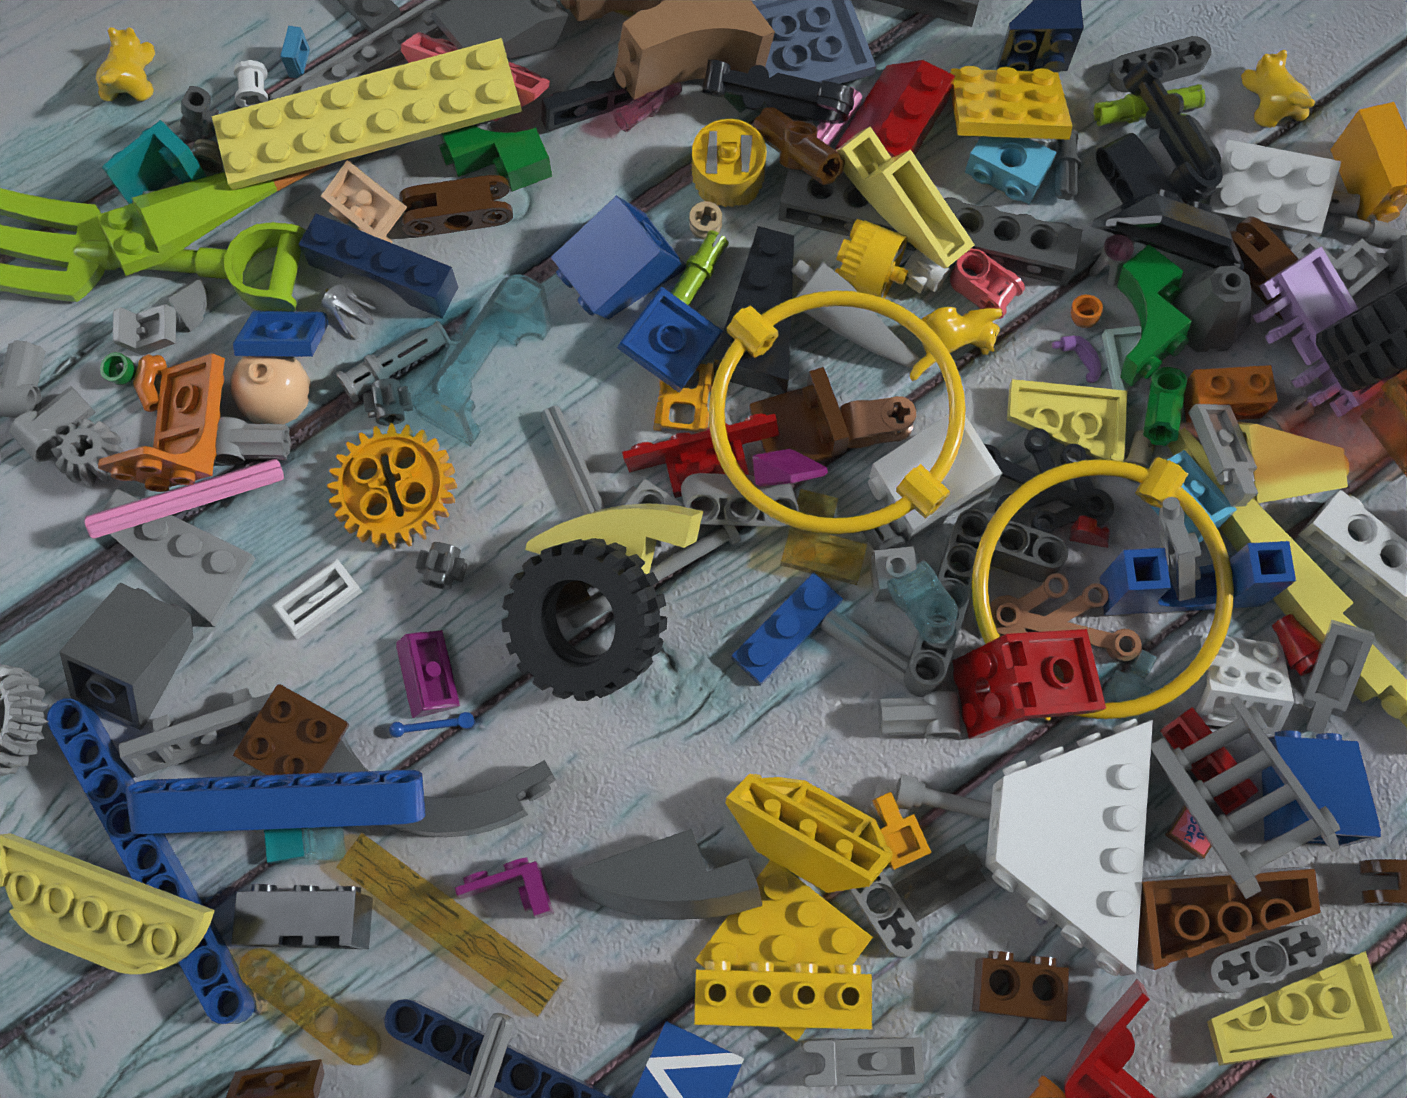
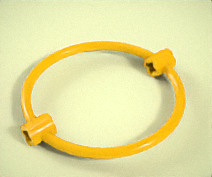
(1156, 484)
(918, 489)

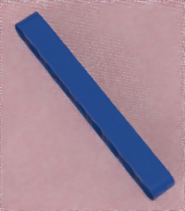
(133, 847)

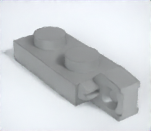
(1226, 451)
(1335, 673)

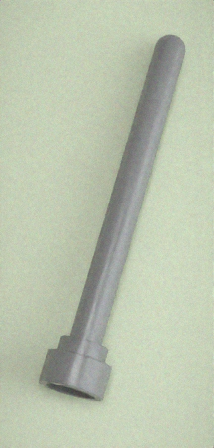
(912, 793)

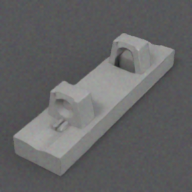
(193, 738)

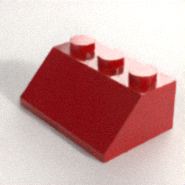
(903, 106)

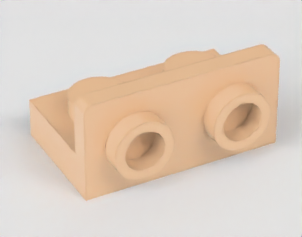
(363, 202)

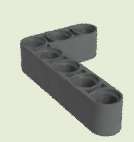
(962, 549)

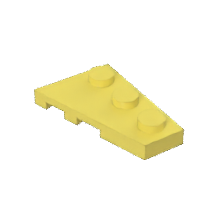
(1072, 415)

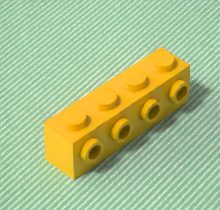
(783, 998)

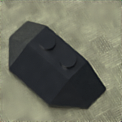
(1174, 228)

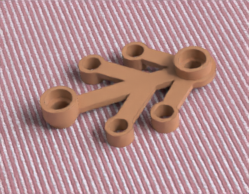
(1059, 618)

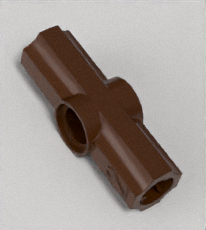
(799, 145)

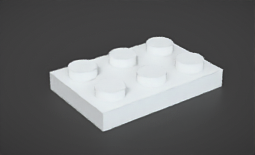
(1276, 186)

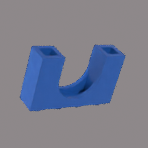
(1141, 580)

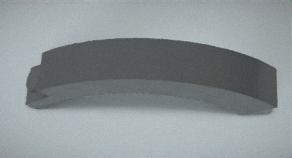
(467, 813)

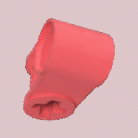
(988, 282)

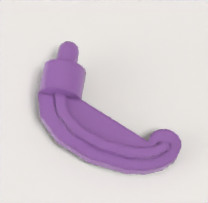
(1084, 351)

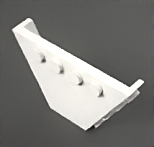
(1075, 840)

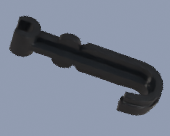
(789, 94)
(1197, 166)

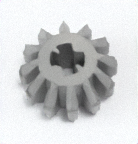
(82, 450)

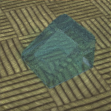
(323, 844)

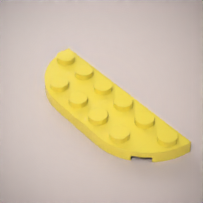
(97, 910)

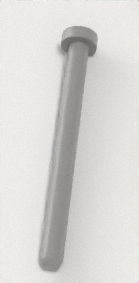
(663, 569)

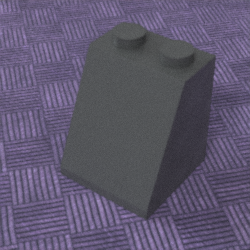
(126, 654)

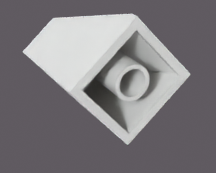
(968, 480)

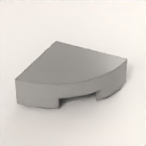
(191, 303)

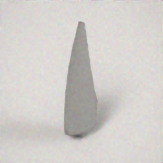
(852, 323)

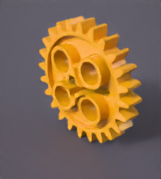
(357, 496)

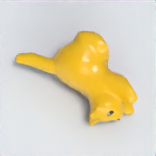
(125, 67)
(1278, 91)
(957, 331)

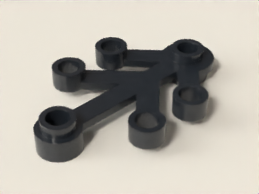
(1077, 499)

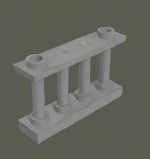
(1221, 830)

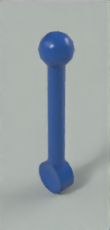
(464, 720)

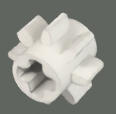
(924, 273)

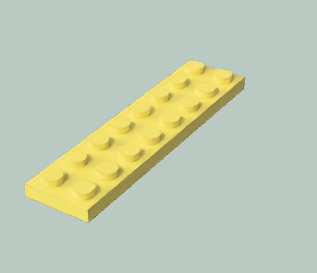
(366, 114)

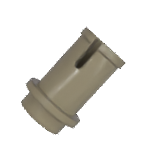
(1140, 450)

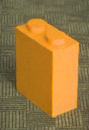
(1375, 161)

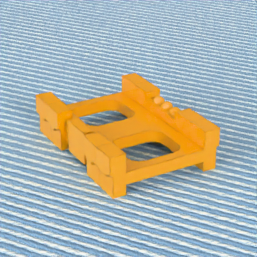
(696, 397)

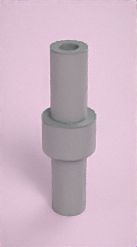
(1373, 231)

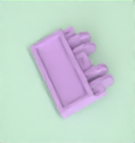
(1313, 300)

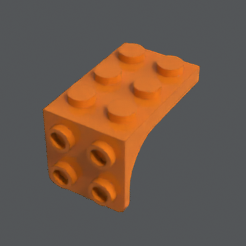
(183, 431)

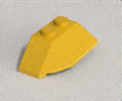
(810, 832)

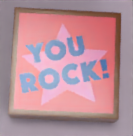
(1188, 834)

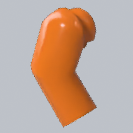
(144, 379)

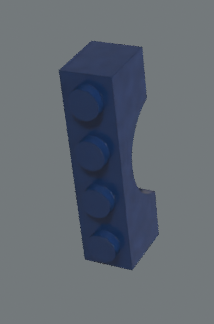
(412, 276)

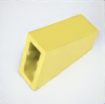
(1292, 464)

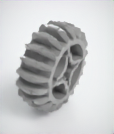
(19, 717)

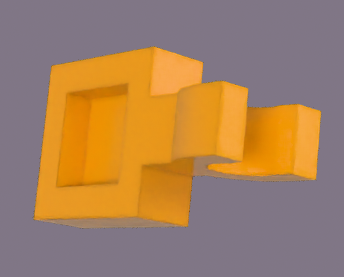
(900, 833)

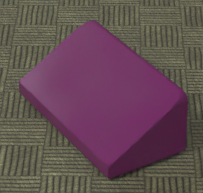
(785, 468)
(427, 673)

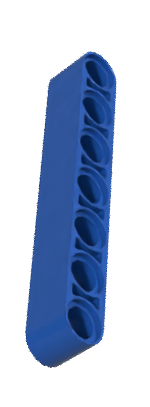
(275, 801)

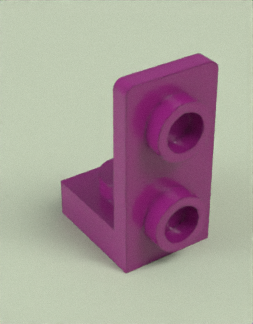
(532, 894)

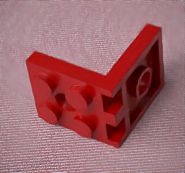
(1024, 682)

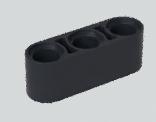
(1131, 168)

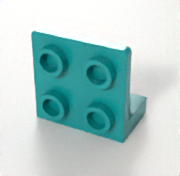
(152, 163)

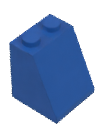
(616, 259)
(1332, 777)

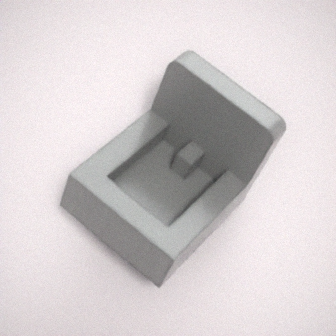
(145, 330)

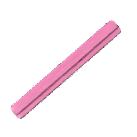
(183, 498)

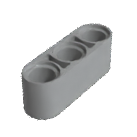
(719, 504)

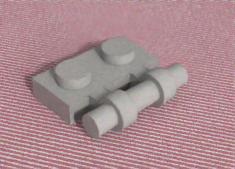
(1180, 549)

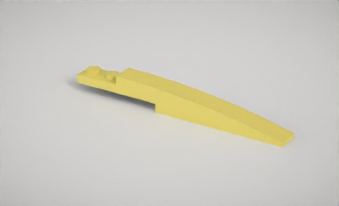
(1313, 597)

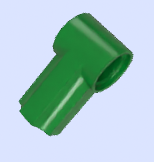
(1165, 405)

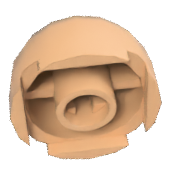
(270, 388)

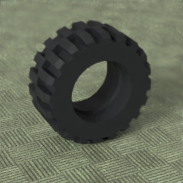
(1368, 341)
(535, 627)

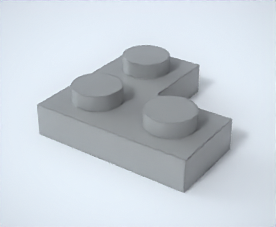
(1355, 267)

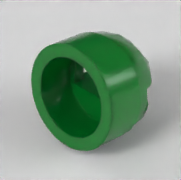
(112, 370)

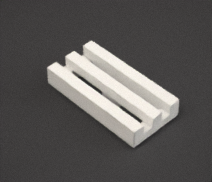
(325, 610)

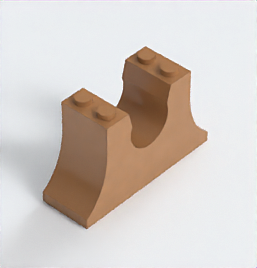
(677, 37)

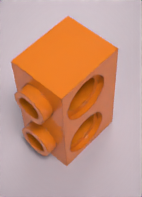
(1246, 389)

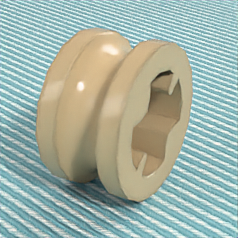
(697, 213)

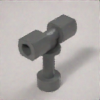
(196, 114)

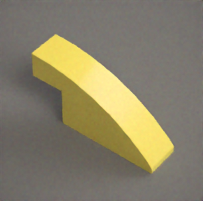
(905, 197)
(628, 525)

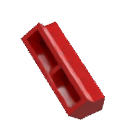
(1189, 729)

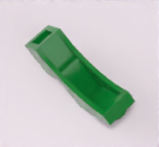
(515, 155)
(1151, 287)

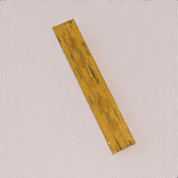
(450, 924)

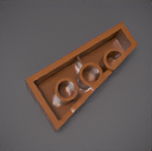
(1204, 911)

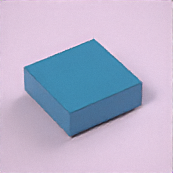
(295, 52)

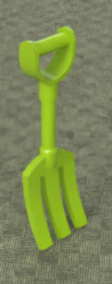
(90, 254)

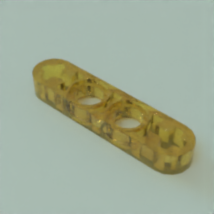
(305, 1012)

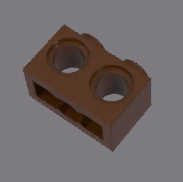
(1019, 998)

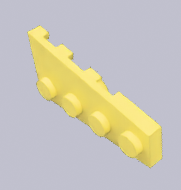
(1310, 1015)

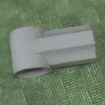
(20, 379)
(38, 429)
(244, 441)
(932, 715)

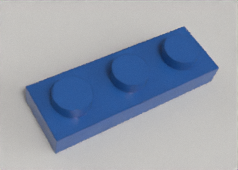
(786, 629)

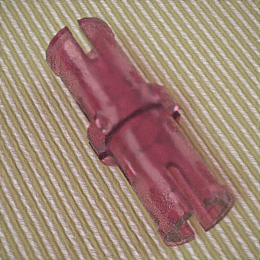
(631, 114)

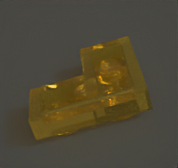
(821, 552)

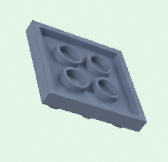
(816, 40)

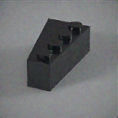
(763, 285)

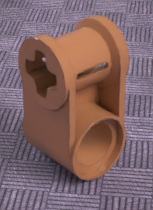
(872, 420)

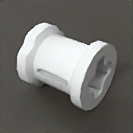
(249, 83)

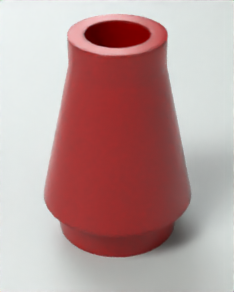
(1297, 643)

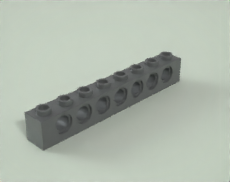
(1018, 255)

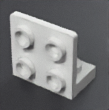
(1253, 673)

